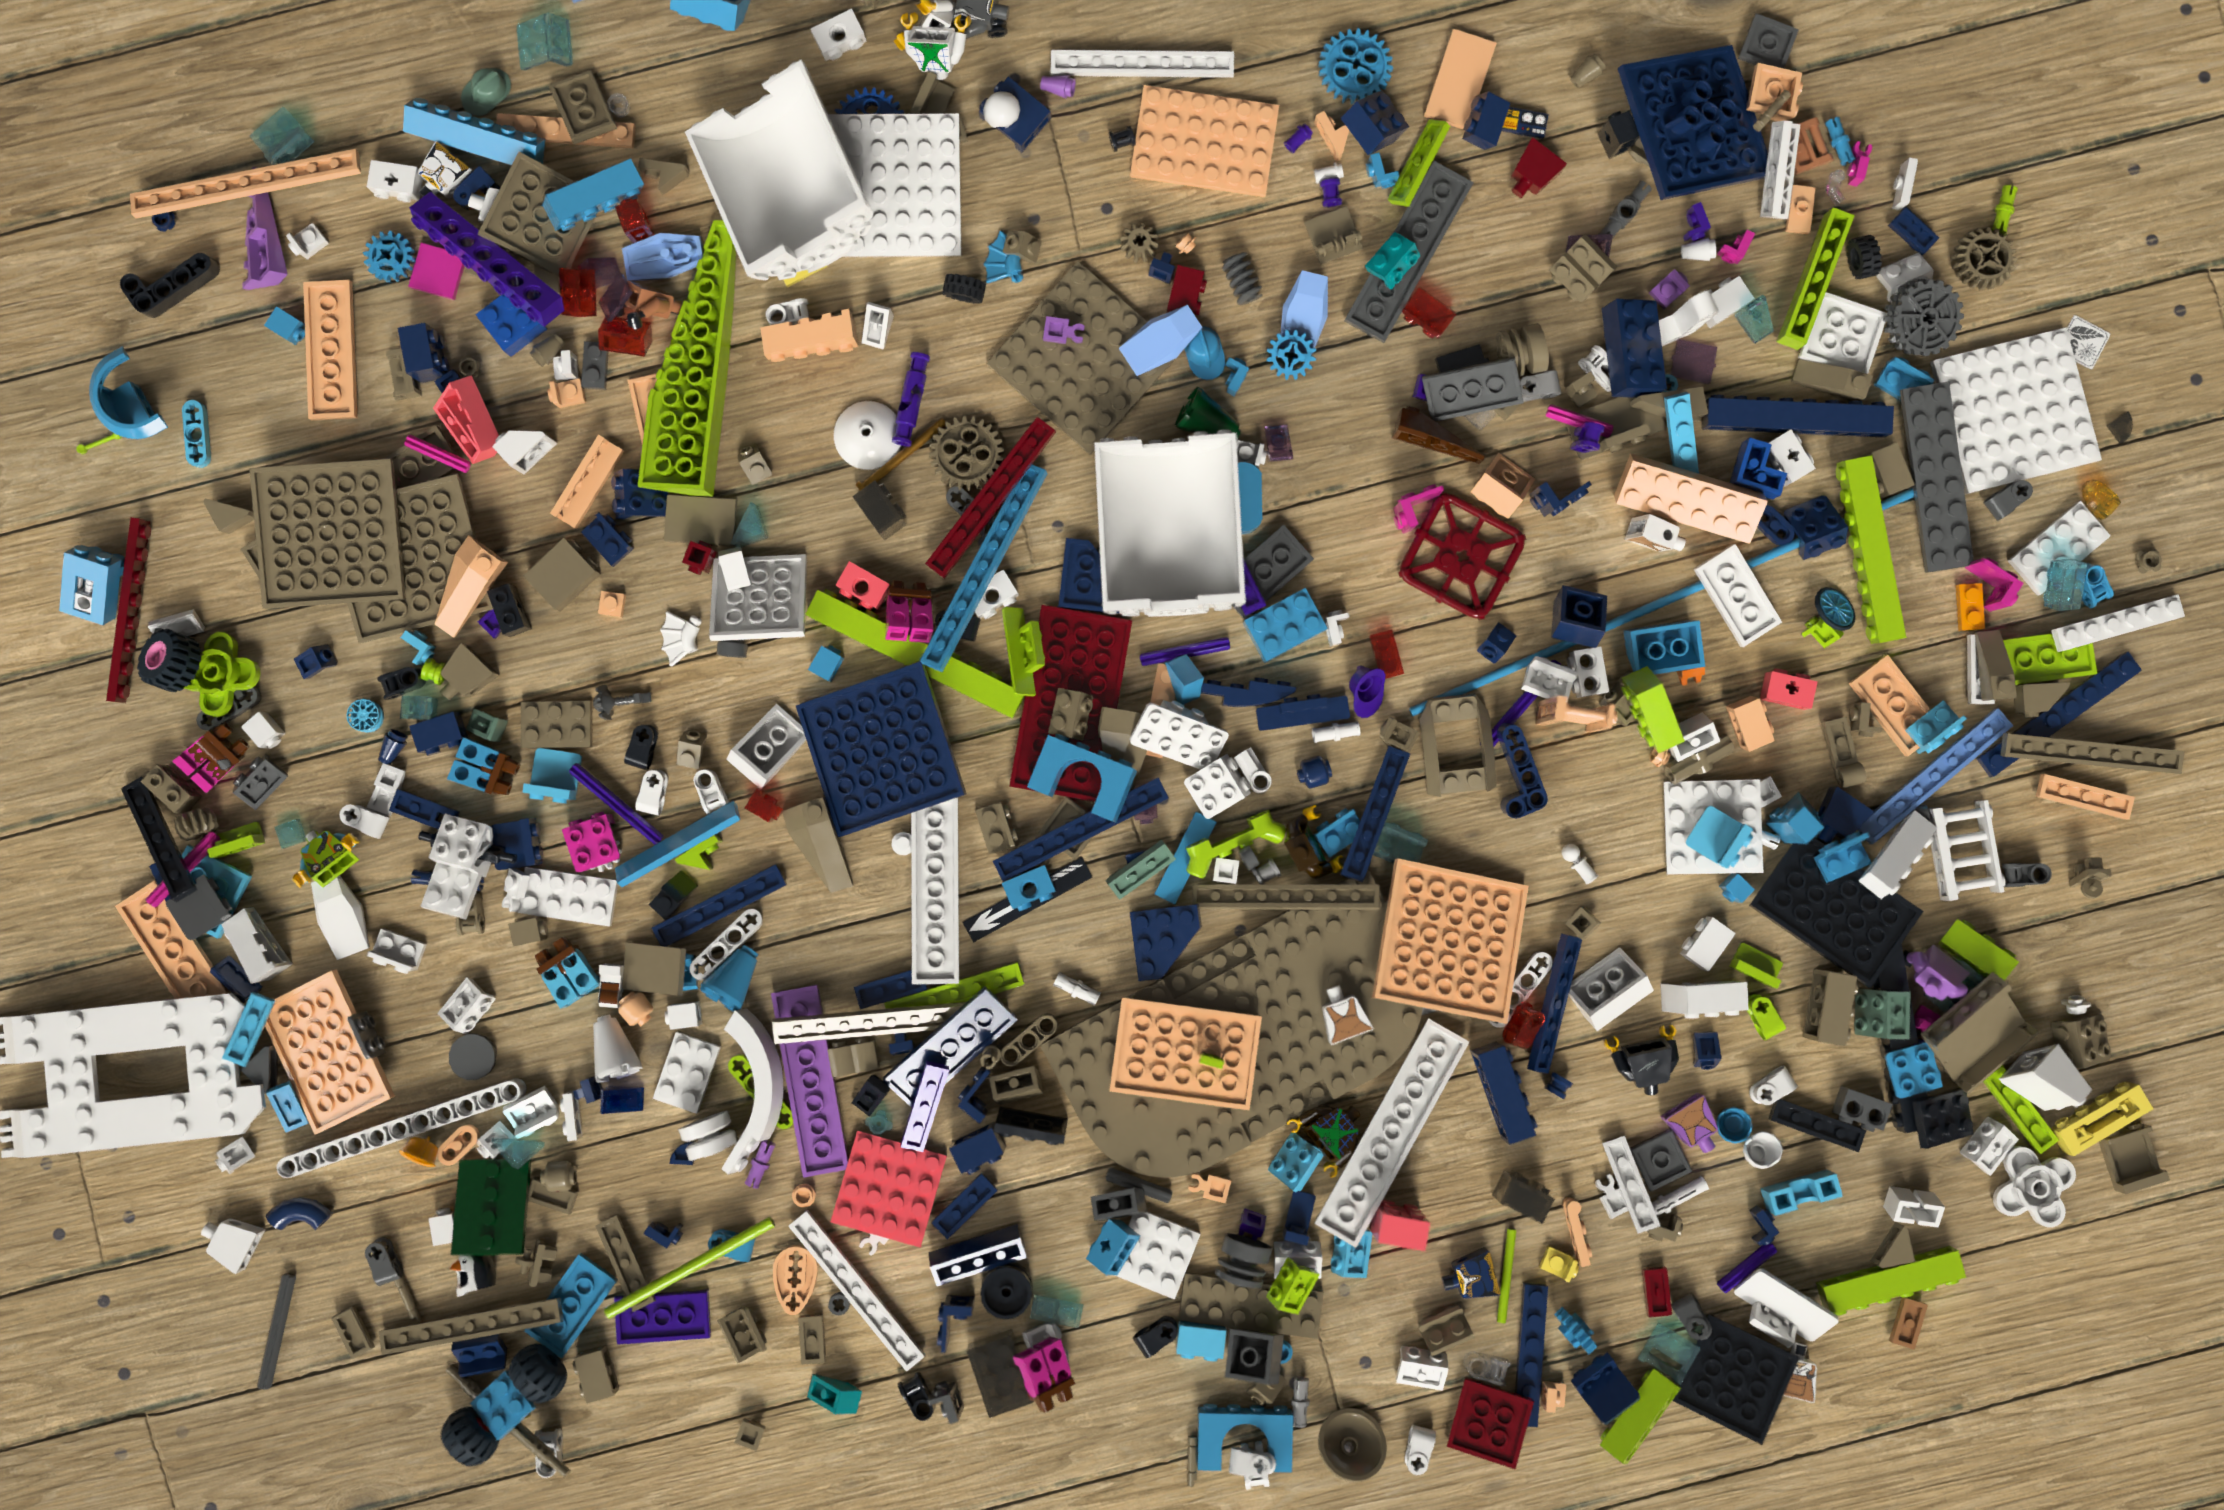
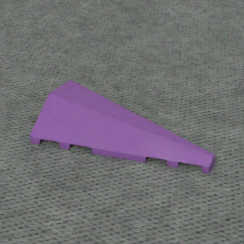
(264, 251)

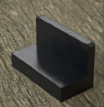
(1461, 358)

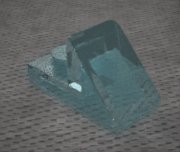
(418, 707)

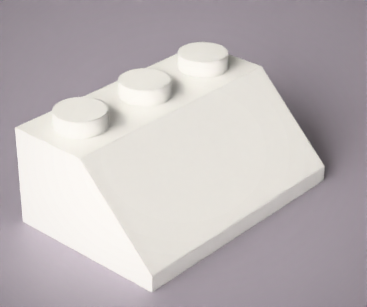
(1609, 988)

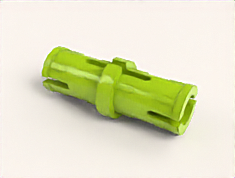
(2004, 209)

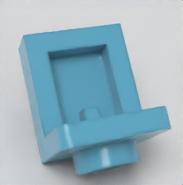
(418, 640)

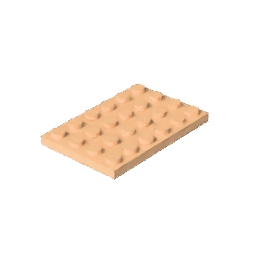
(1204, 141)
(1162, 1046)
(323, 1054)

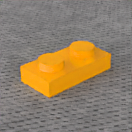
(1970, 607)

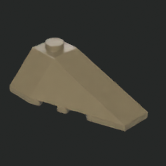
(1115, 733)
(816, 837)

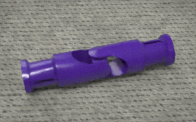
(910, 402)

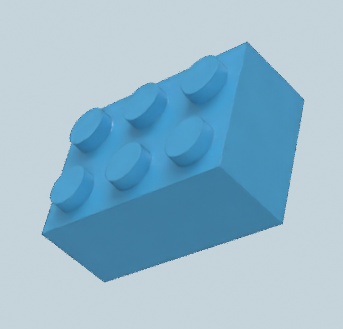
(1285, 625)

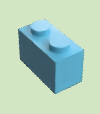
(1200, 1340)

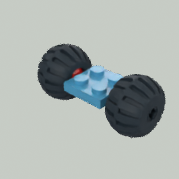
(475, 1431)

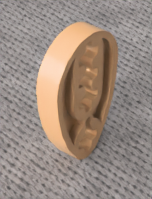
(782, 1273)

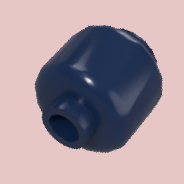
(1314, 772)

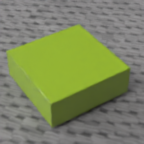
(1211, 1060)

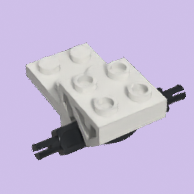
(462, 857)

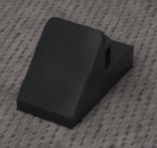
(673, 895)
(871, 1095)

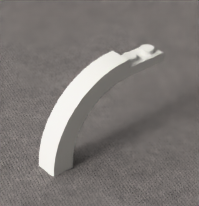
(767, 1081)

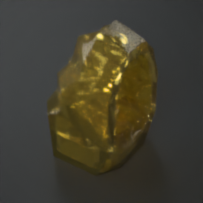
(2099, 498)

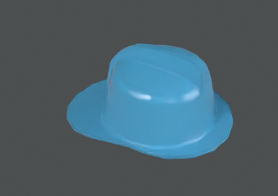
(1206, 354)

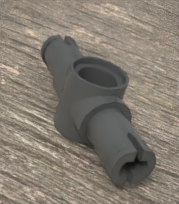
(1631, 204)

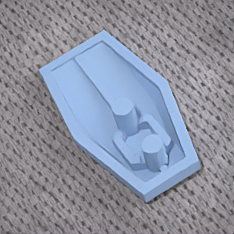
(662, 256)
(1306, 308)
(1160, 340)

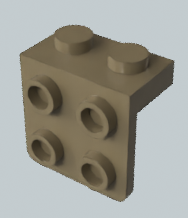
(2083, 1040)

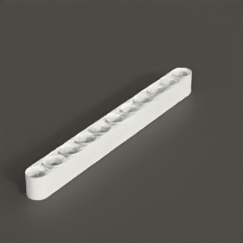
(391, 1128)

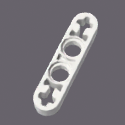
(728, 946)
(1525, 992)

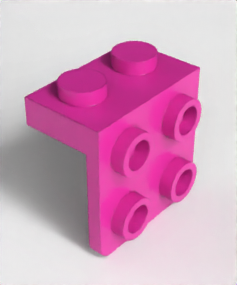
(1405, 516)
(2004, 582)
(591, 841)

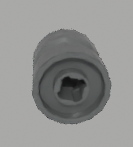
(732, 648)

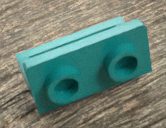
(1393, 259)

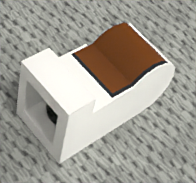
(610, 985)

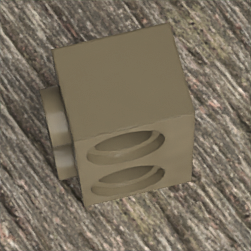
(171, 789)

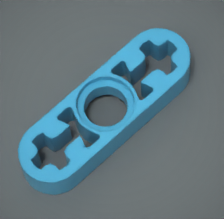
(188, 427)

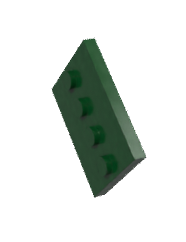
(490, 1208)

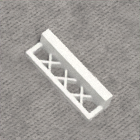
(1776, 170)

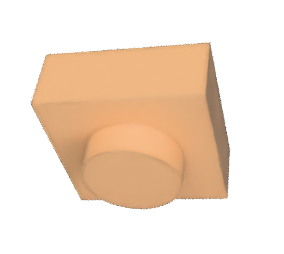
(612, 604)

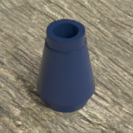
(392, 745)

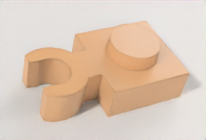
(1214, 1188)

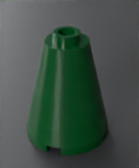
(1205, 415)

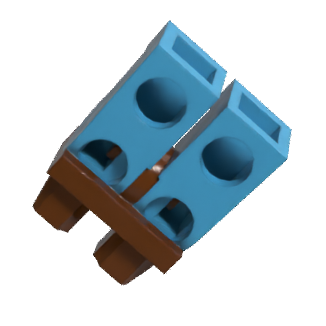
(490, 770)

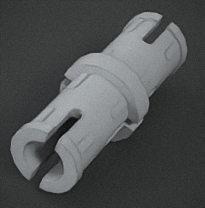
(1300, 1401)

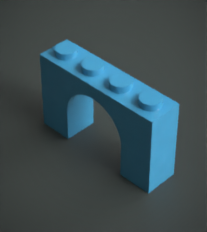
(1059, 754)
(1217, 1421)

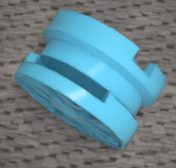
(365, 716)

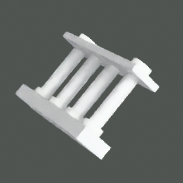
(1946, 865)

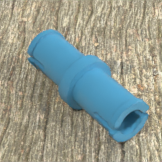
(1840, 141)

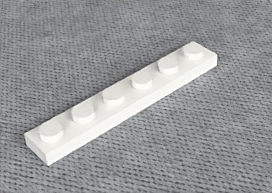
(2117, 623)

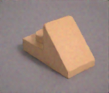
(1333, 138)

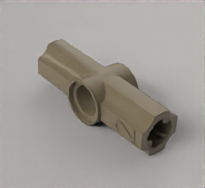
(1699, 762)

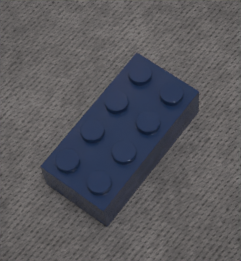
(1634, 348)
(1503, 1092)

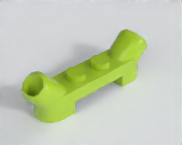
(1260, 826)

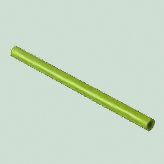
(689, 1267)

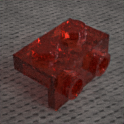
(1428, 313)

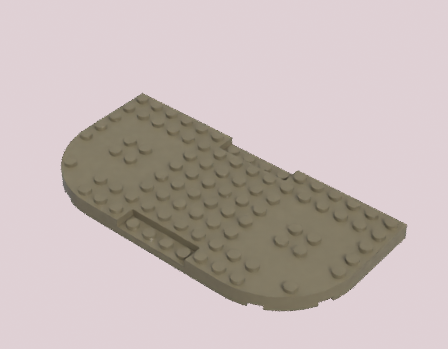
(1267, 972)

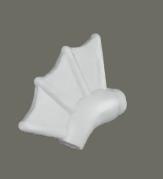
(679, 636)

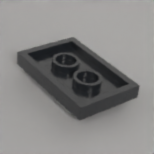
(1942, 1118)
(1031, 1125)

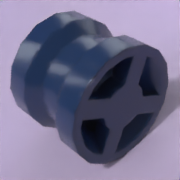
(1558, 1085)

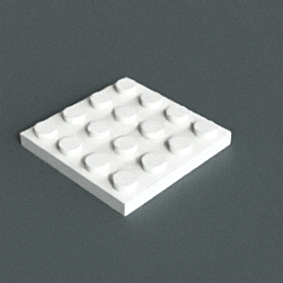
(766, 608)
(1685, 805)

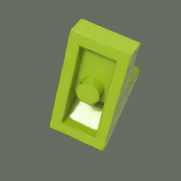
(695, 856)

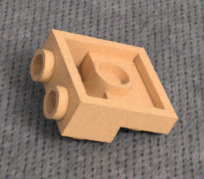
(1768, 84)

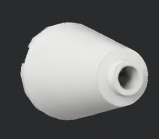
(612, 1051)

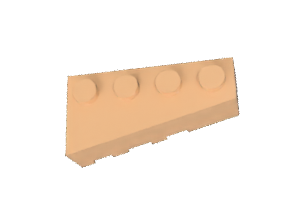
(810, 337)

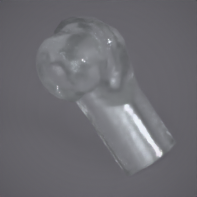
(1832, 186)

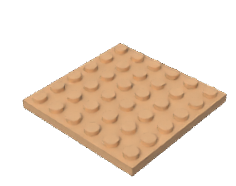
(1450, 941)

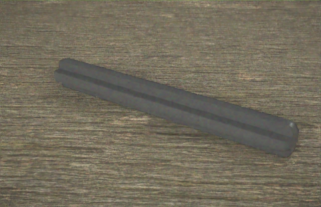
(276, 1331)

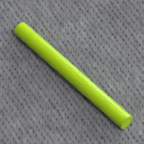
(1506, 1275)

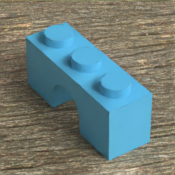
(1812, 1187)

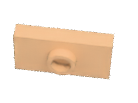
(1800, 210)

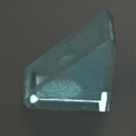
(1756, 319)
(750, 528)
(517, 1151)

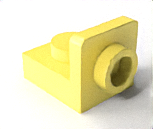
(1559, 1263)

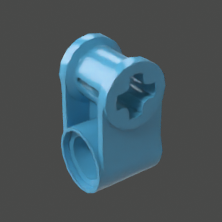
(2095, 586)
(741, 1253)

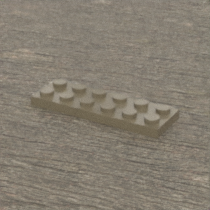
(1220, 1303)

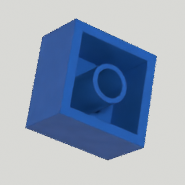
(509, 325)

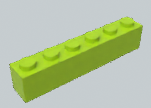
(1815, 278)
(1881, 1284)

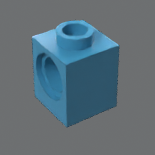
(286, 326)
(826, 662)

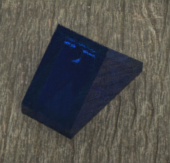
(621, 1099)

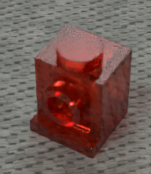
(764, 806)

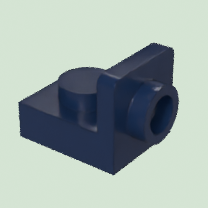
(315, 660)
(1706, 1050)
(660, 1234)

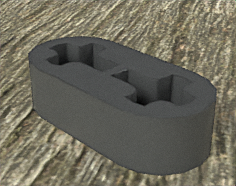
(1248, 858)

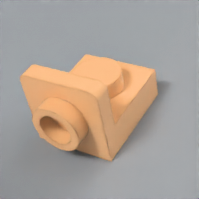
(566, 393)
(1552, 1395)

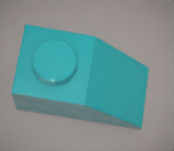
(834, 1394)

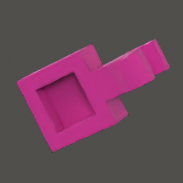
(1858, 168)

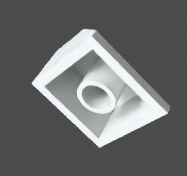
(523, 448)

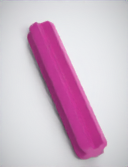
(1575, 419)
(437, 453)

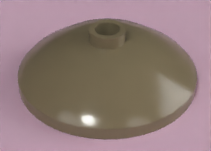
(1363, 1437)

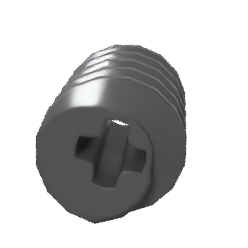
(1241, 278)

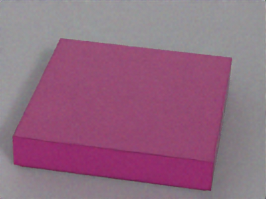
(436, 272)

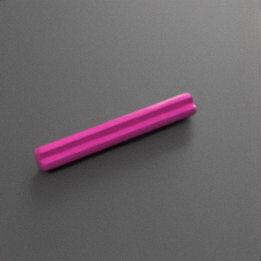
(191, 862)

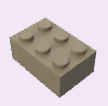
(1830, 1007)

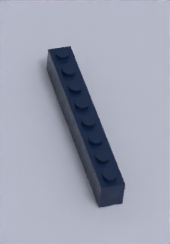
(1801, 417)

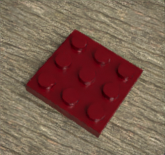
(1490, 1423)

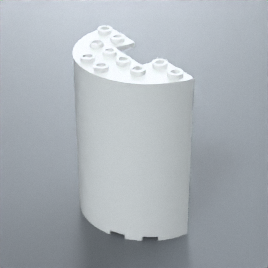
(782, 179)
(1170, 525)

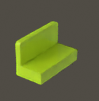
(1757, 965)

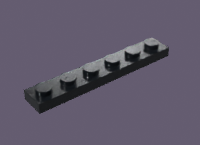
(159, 840)

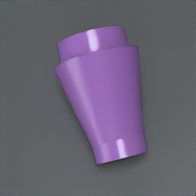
(1059, 85)

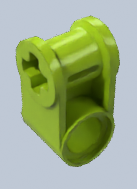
(1766, 1019)

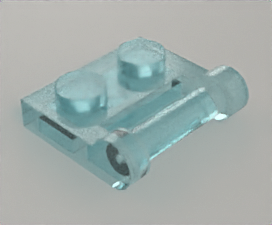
(1672, 1345)

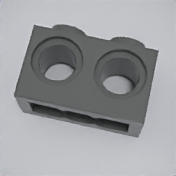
(1862, 1106)

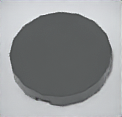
(472, 1056)

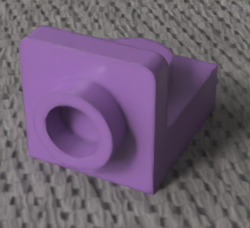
(1669, 288)

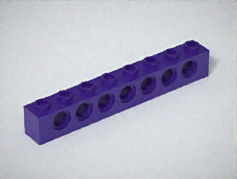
(486, 259)

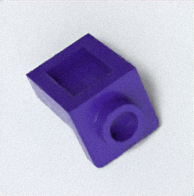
(1698, 220)

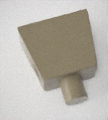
(466, 673)

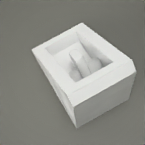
(876, 325)
(734, 568)

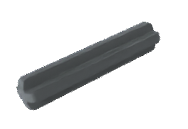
(1129, 1181)

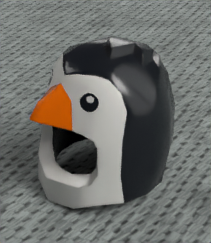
(474, 1273)

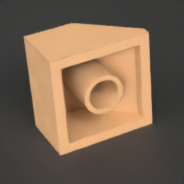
(1503, 485)

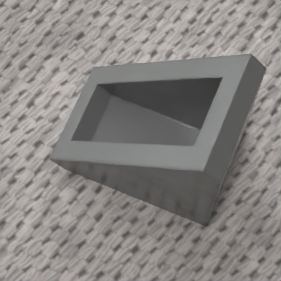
(263, 1068)

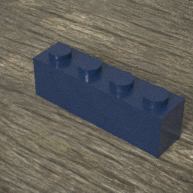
(977, 1255)

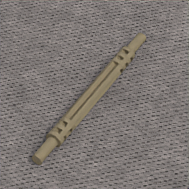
(520, 1432)

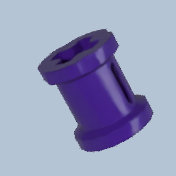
(1331, 192)

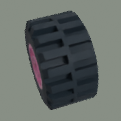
(169, 660)

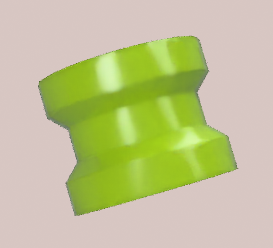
(432, 670)

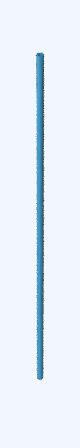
(1634, 614)

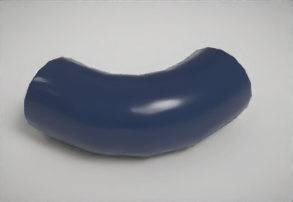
(299, 1209)

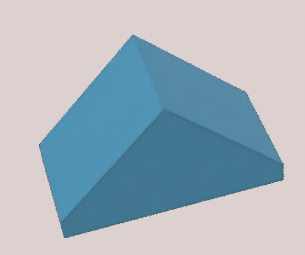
(1185, 679)

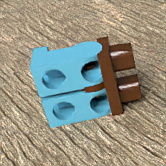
(567, 973)

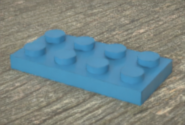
(581, 1294)

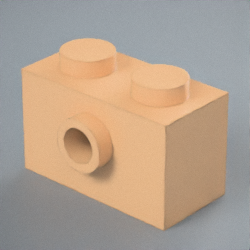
(1750, 723)

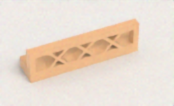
(587, 482)

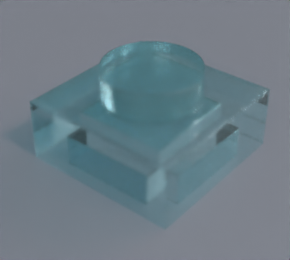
(290, 834)

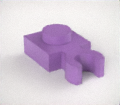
(1058, 330)

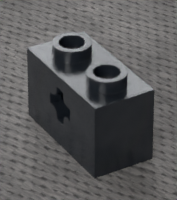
(1618, 134)
(509, 610)

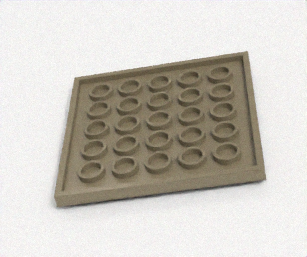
(1074, 384)
(432, 529)
(327, 533)

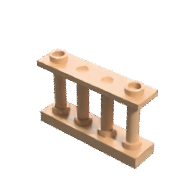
(1557, 710)

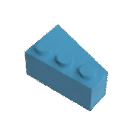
(1795, 821)

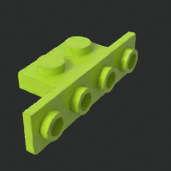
(1023, 650)

